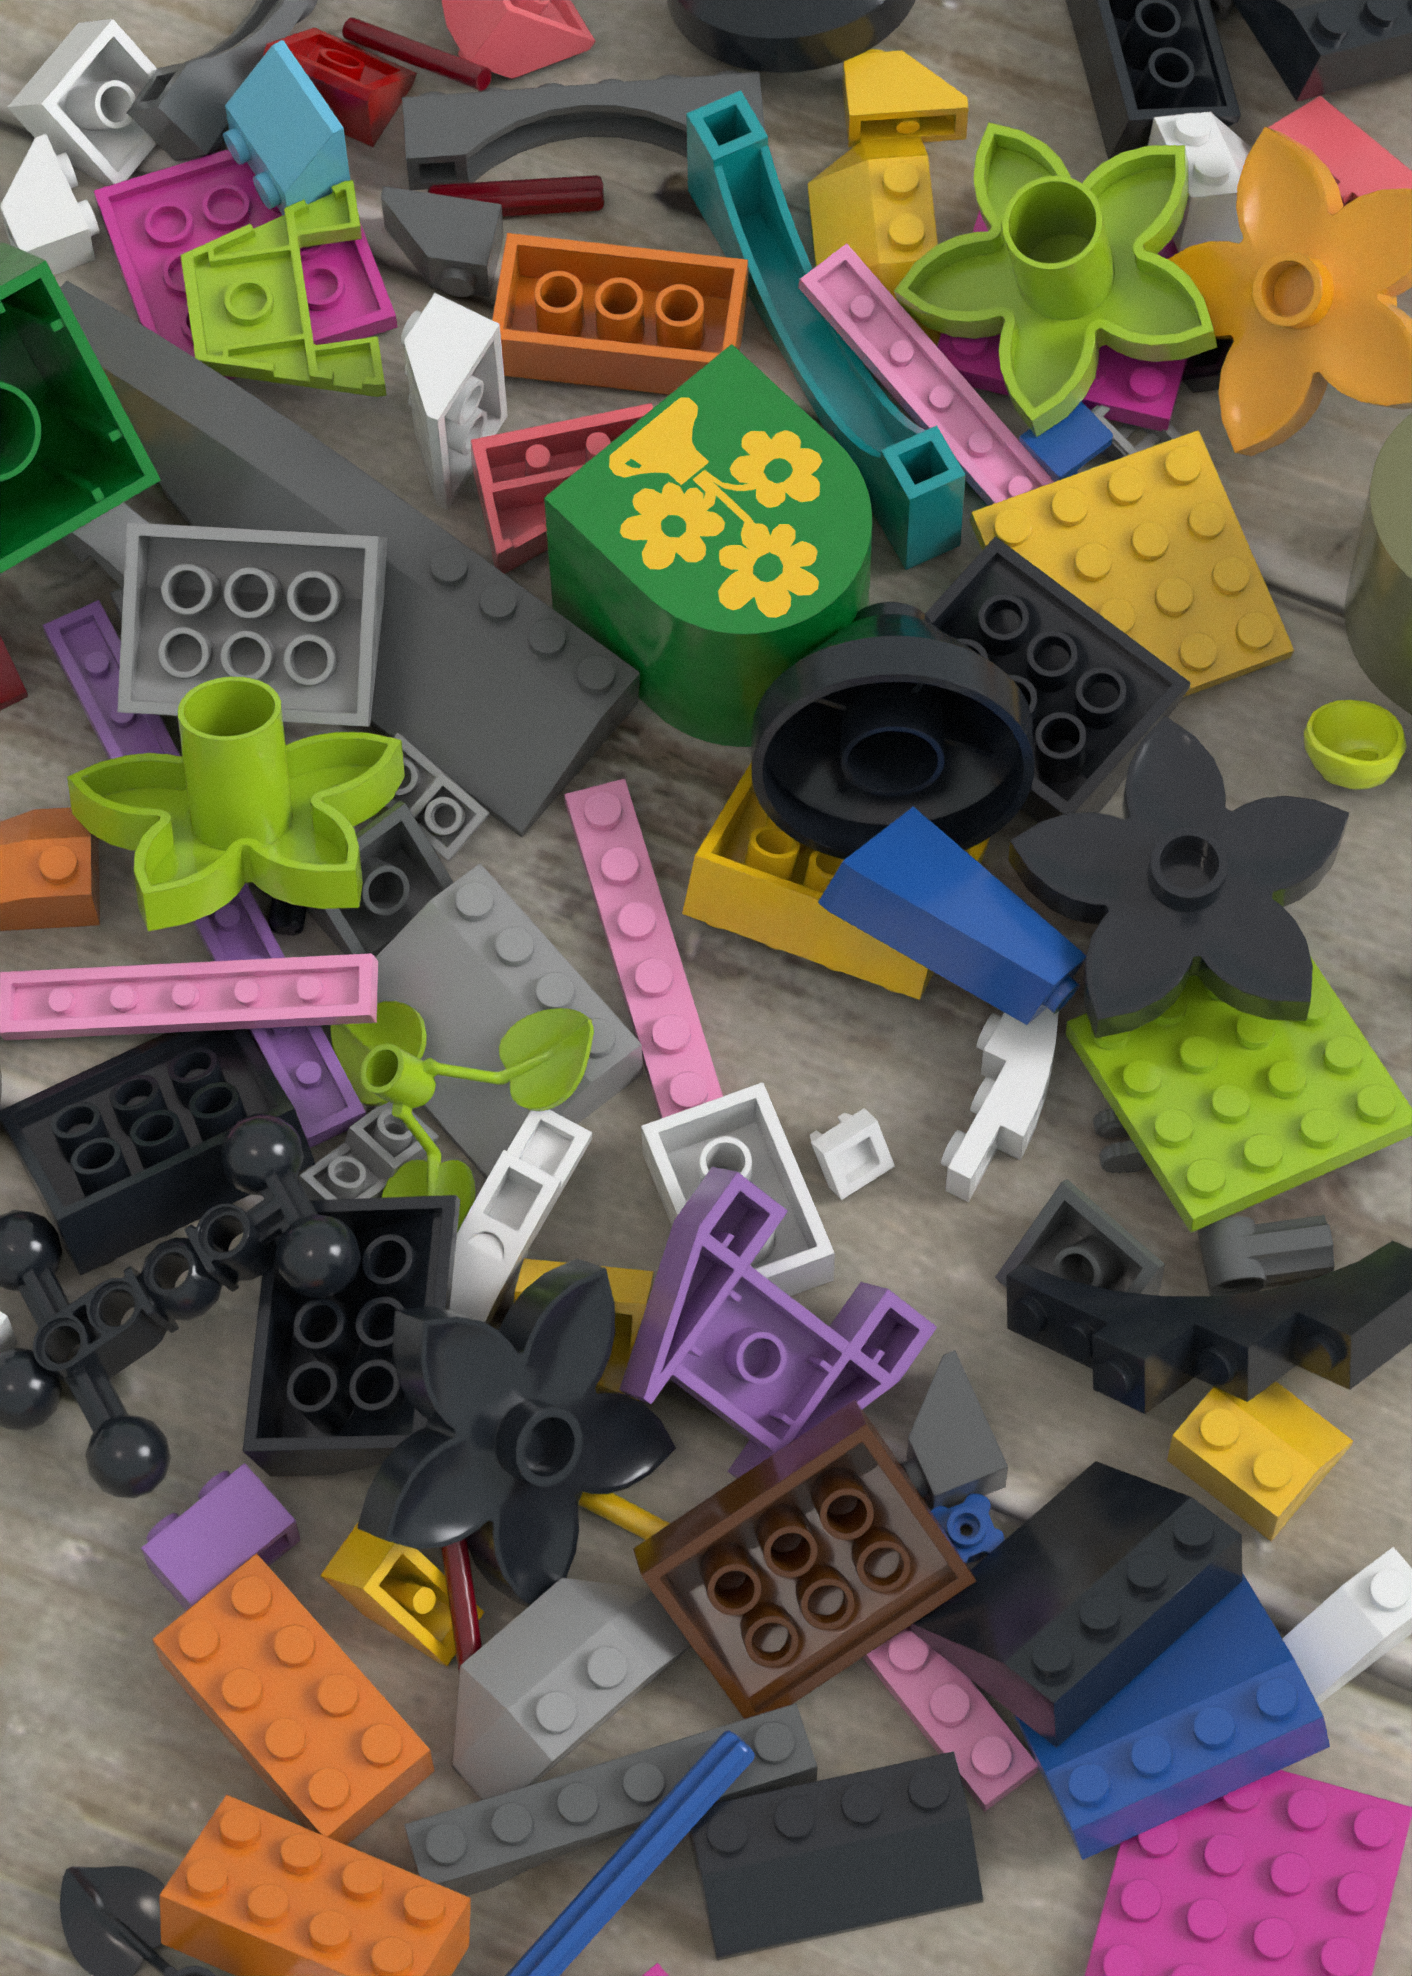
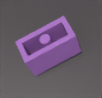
(218, 1535)

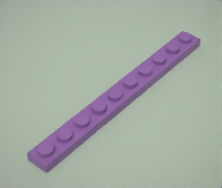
(238, 931)

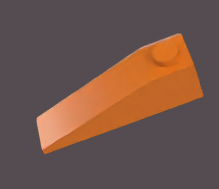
(48, 871)

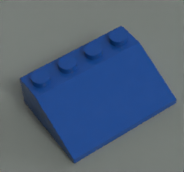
(1185, 1730)

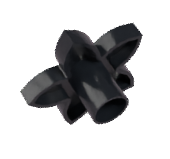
(1184, 887)
(512, 1431)

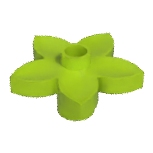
(1064, 270)
(240, 806)

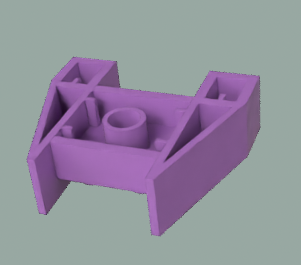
(747, 1342)

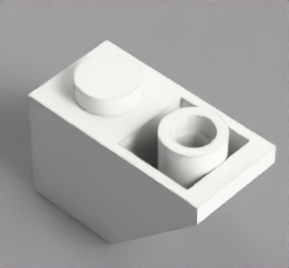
(43, 212)

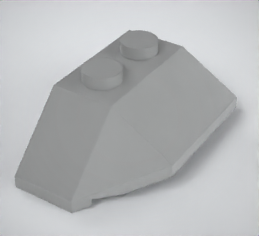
(556, 1680)

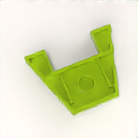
(253, 303)

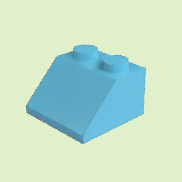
(285, 132)

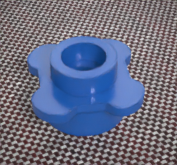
(975, 1514)

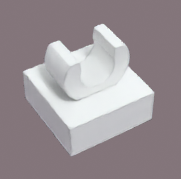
(852, 1153)

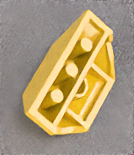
(879, 206)

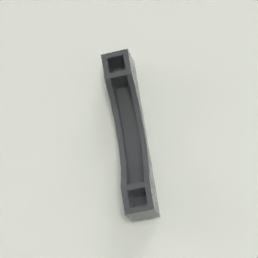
(187, 101)
(470, 133)
(520, 1829)

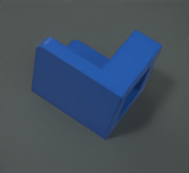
(1068, 443)

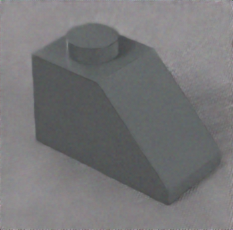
(446, 238)
(952, 1442)

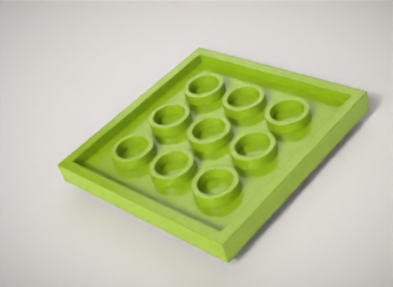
(1241, 1101)

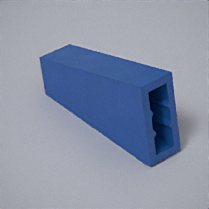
(954, 918)

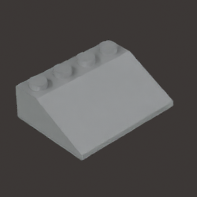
(252, 606)
(471, 974)

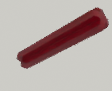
(532, 195)

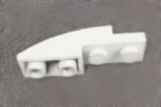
(1009, 1099)
(513, 1210)

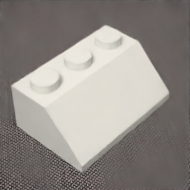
(453, 388)

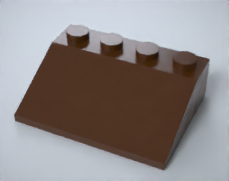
(803, 1564)

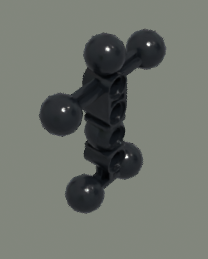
(127, 1451)

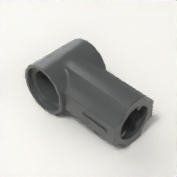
(1249, 1255)

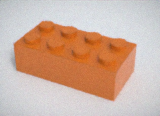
(615, 312)
(293, 1704)
(296, 1903)

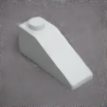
(1354, 1625)

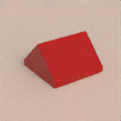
(353, 82)

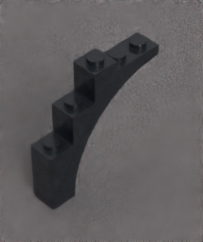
(1237, 1342)

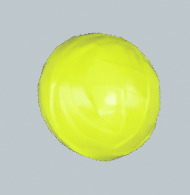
(1354, 743)

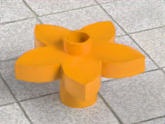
(1305, 295)

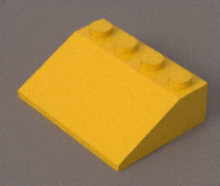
(769, 889)

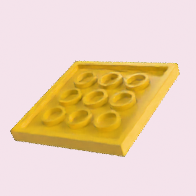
(1154, 556)

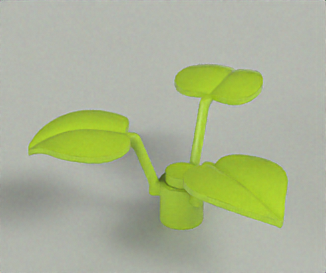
(382, 1060)

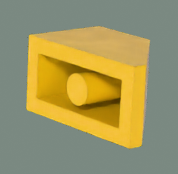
(899, 98)
(396, 1591)

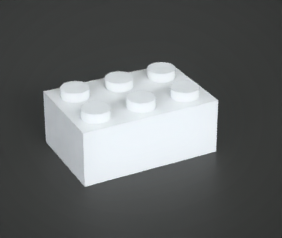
(745, 1137)

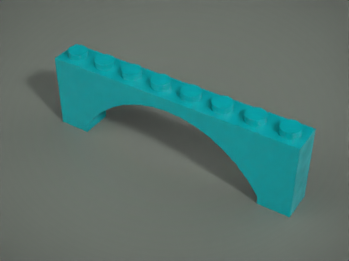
(907, 470)

